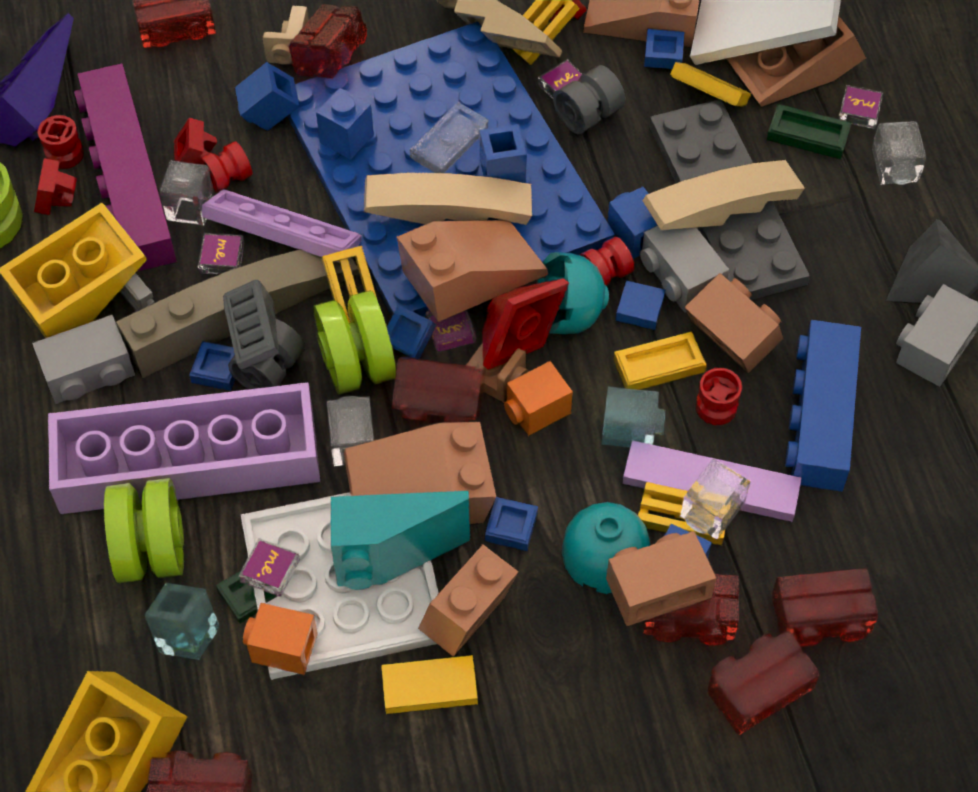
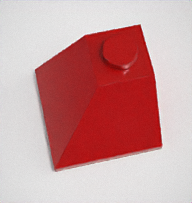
(520, 320)

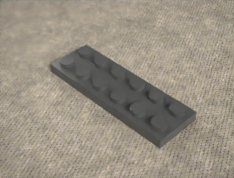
(750, 244)

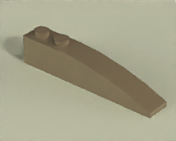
(197, 314)

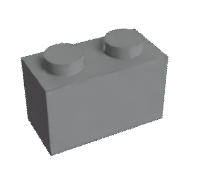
(681, 262)
(939, 335)
(84, 359)

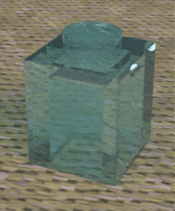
(631, 416)
(182, 621)

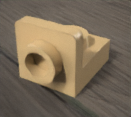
(277, 44)

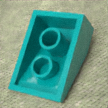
(394, 533)

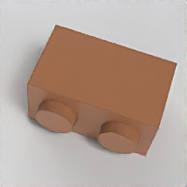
(735, 321)
(660, 577)
(467, 600)

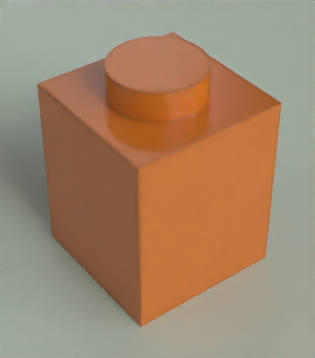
(538, 398)
(281, 638)

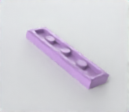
(278, 224)
(769, 491)

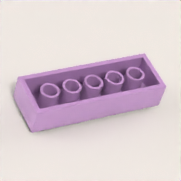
(197, 441)

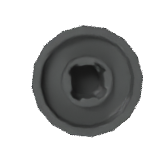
(589, 99)
(272, 370)

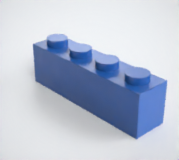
(825, 405)

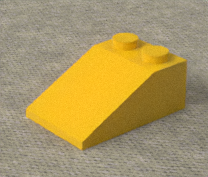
(73, 272)
(107, 738)

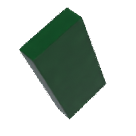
(809, 131)

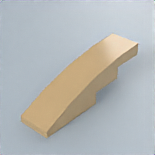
(503, 25)
(716, 195)
(447, 196)

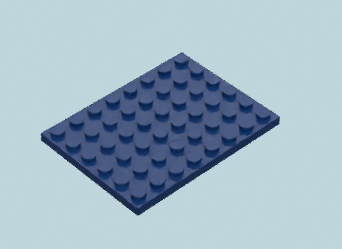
(407, 97)

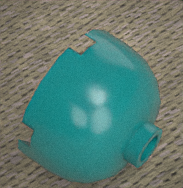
(584, 295)
(596, 537)

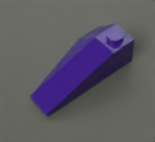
(32, 86)

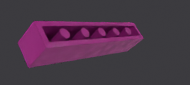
(124, 162)

